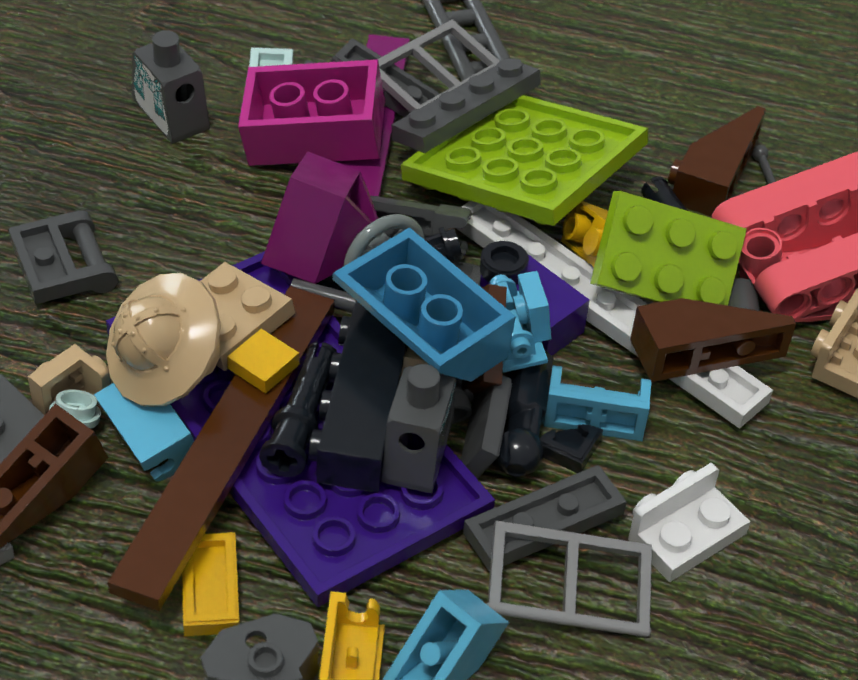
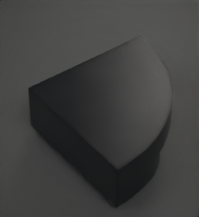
(572, 446)

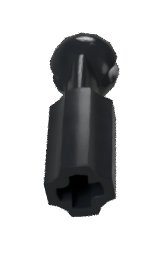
(520, 445)

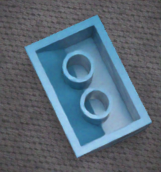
(430, 305)

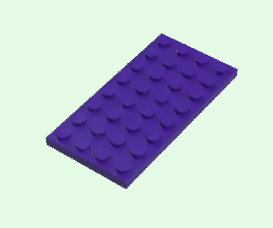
(328, 532)

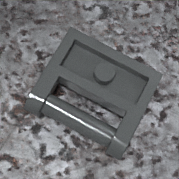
(48, 262)

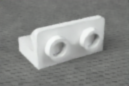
(687, 522)

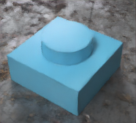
(533, 306)

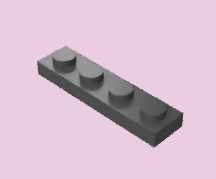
(465, 105)

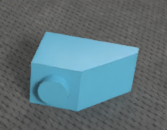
(449, 639)

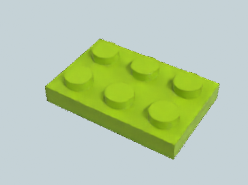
(666, 252)

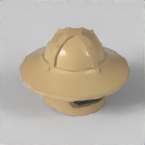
(164, 340)

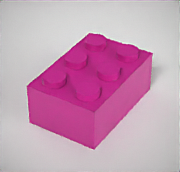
(314, 109)

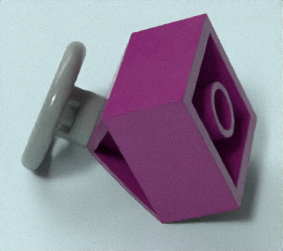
(327, 221)

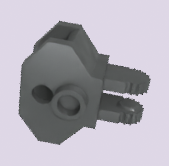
(286, 654)

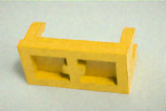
(352, 641)

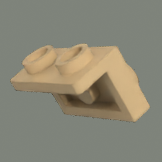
(838, 349)

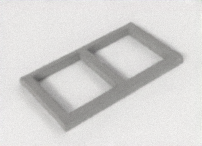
(416, 49)
(573, 542)

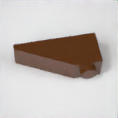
(716, 163)
(701, 336)
(46, 471)

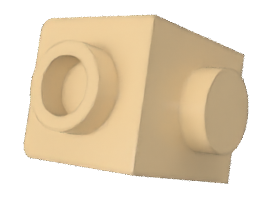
(67, 371)

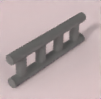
(456, 50)

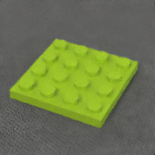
(528, 159)

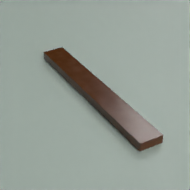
(211, 468)

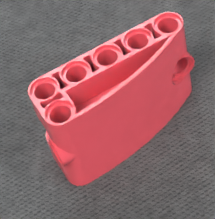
(801, 239)

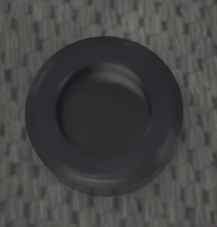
(504, 259)

